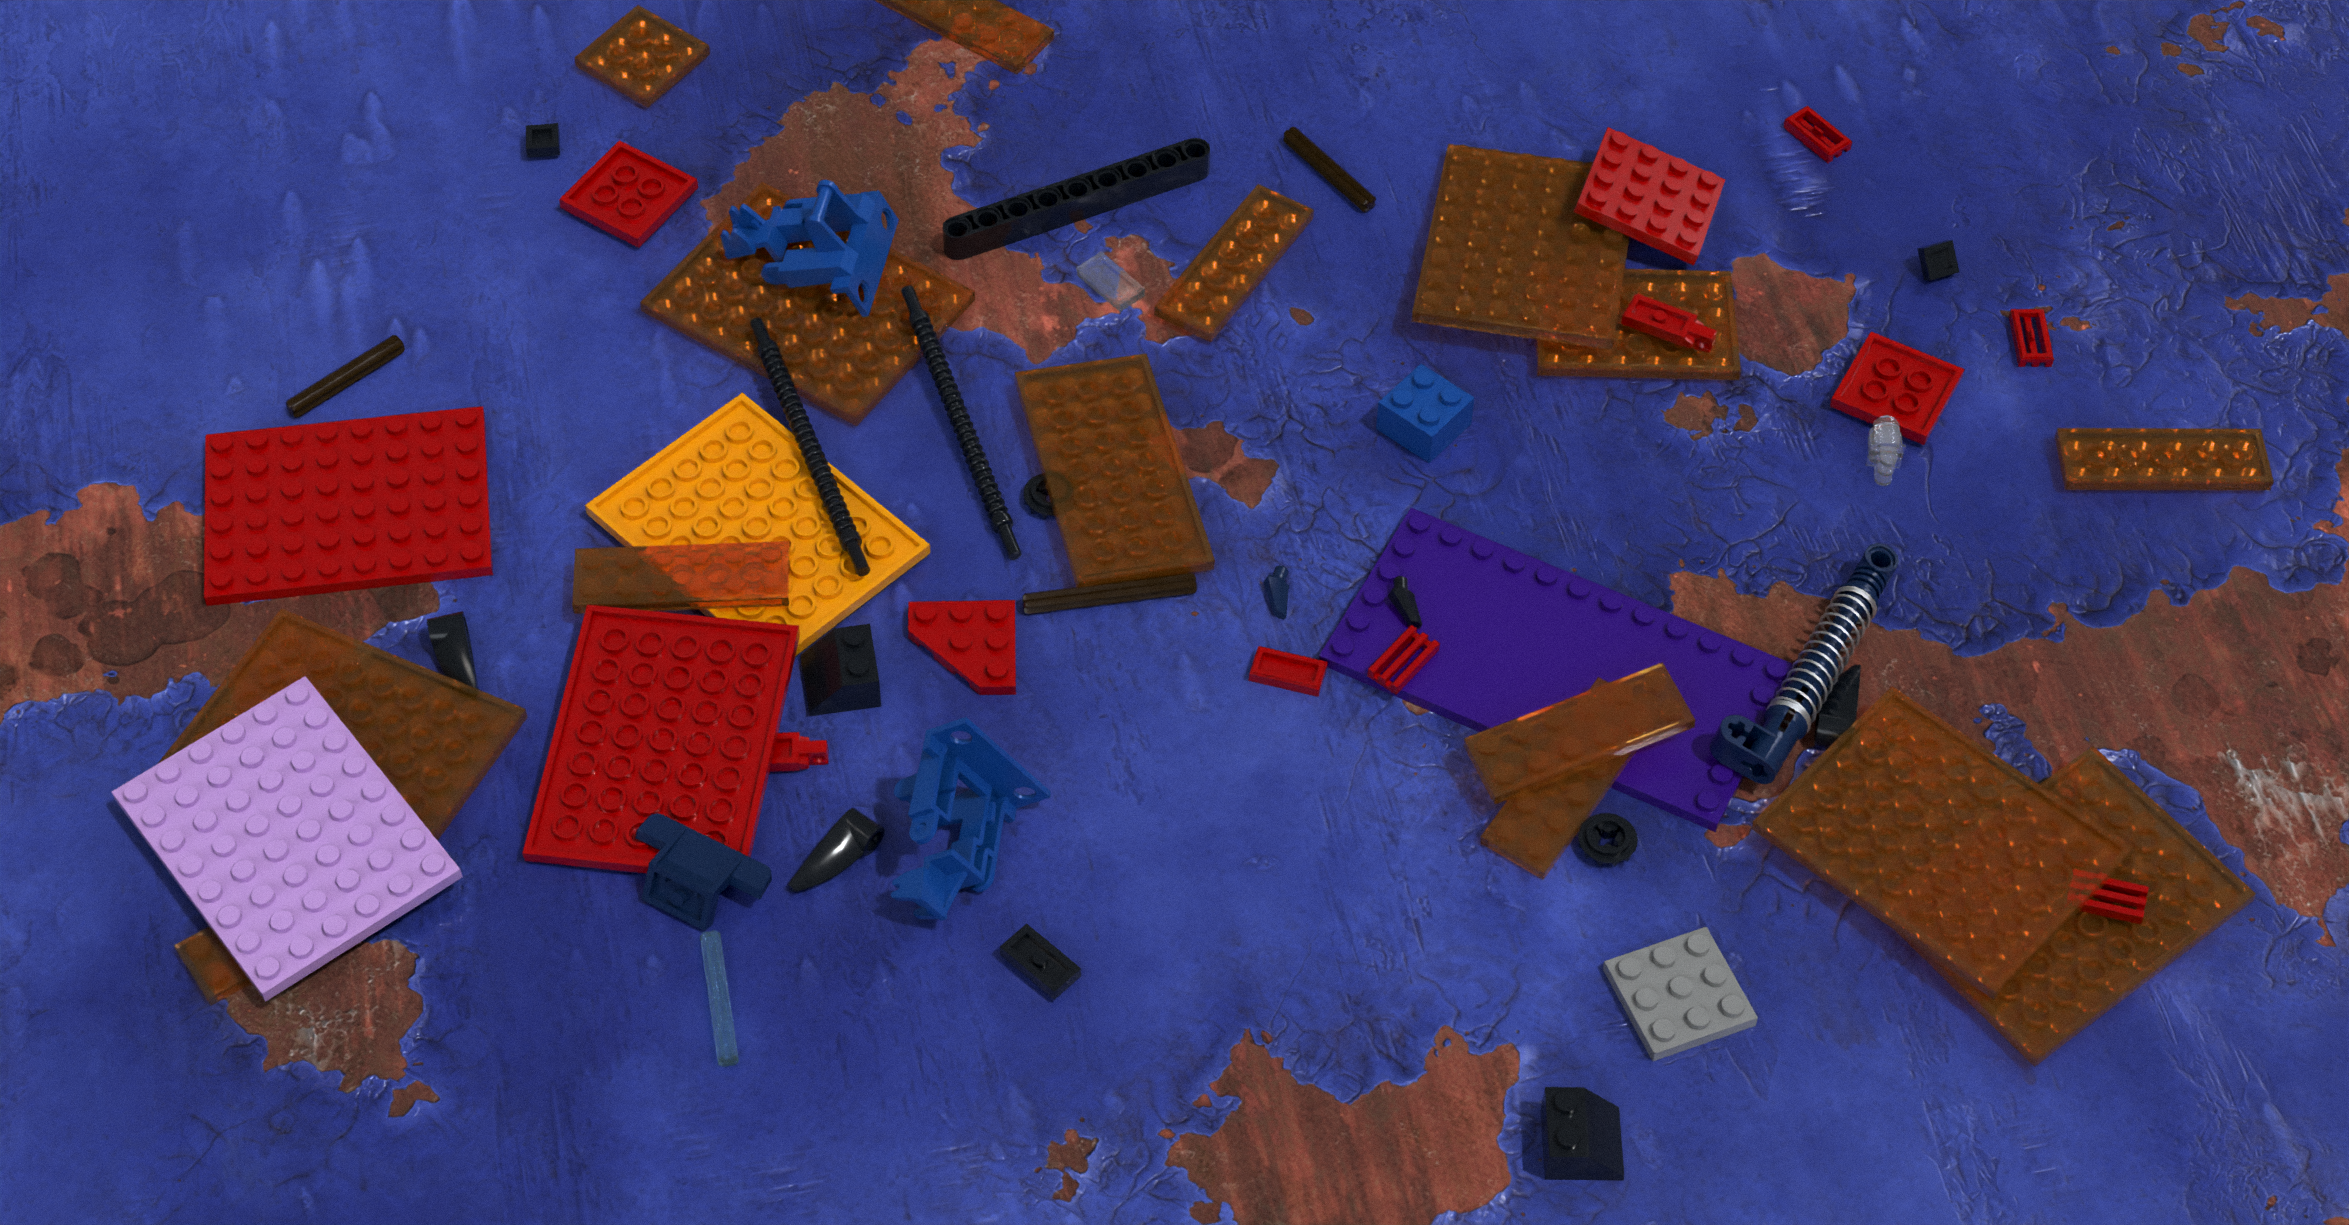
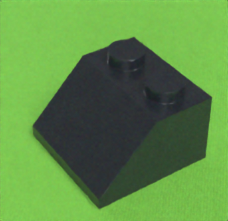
(841, 672)
(1580, 1136)

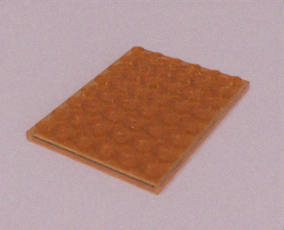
(1515, 254)
(826, 344)
(414, 723)
(1943, 841)
(2102, 958)

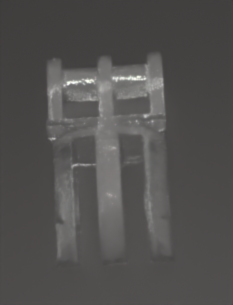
(1885, 449)

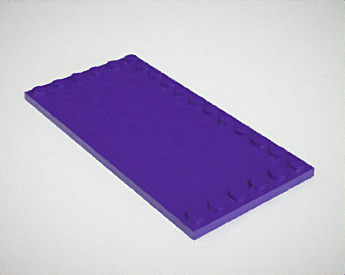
(1535, 635)

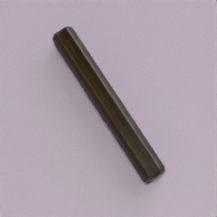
(1329, 169)
(345, 376)

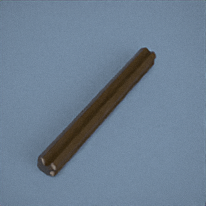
(1109, 593)

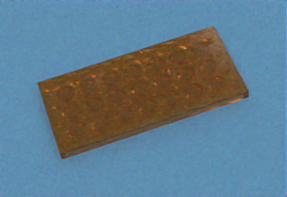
(1113, 471)

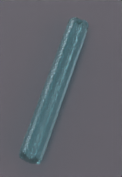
(719, 998)

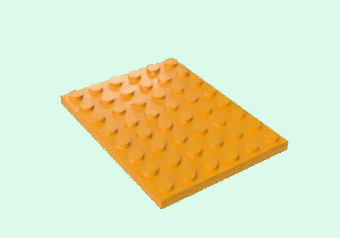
(746, 483)

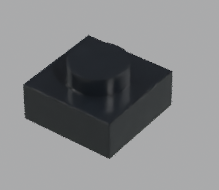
(542, 140)
(1938, 260)

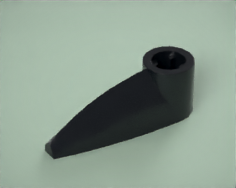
(453, 647)
(1839, 709)
(842, 846)

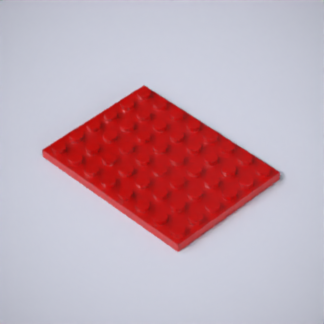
(346, 506)
(662, 722)

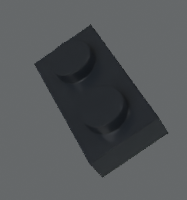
(1040, 961)

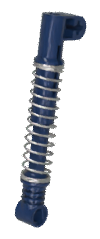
(1770, 743)

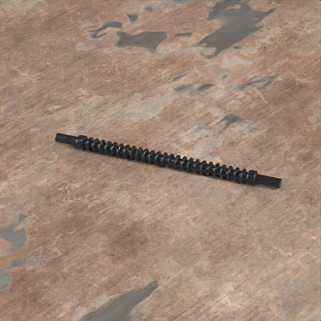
(960, 420)
(810, 449)

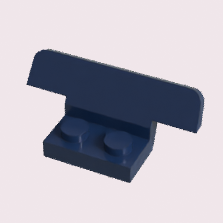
(694, 871)

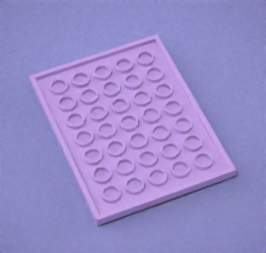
(286, 837)

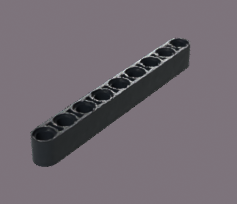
(1076, 199)

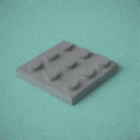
(1679, 993)

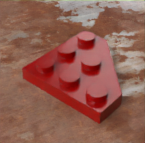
(969, 640)

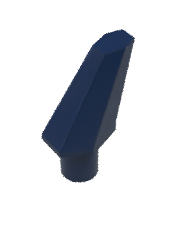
(1278, 591)

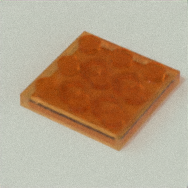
(642, 56)

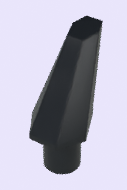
(1405, 601)

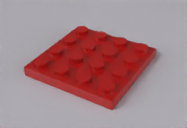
(1650, 196)

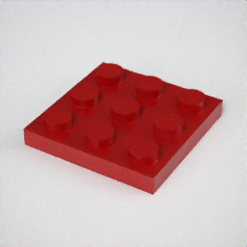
(628, 193)
(1897, 383)

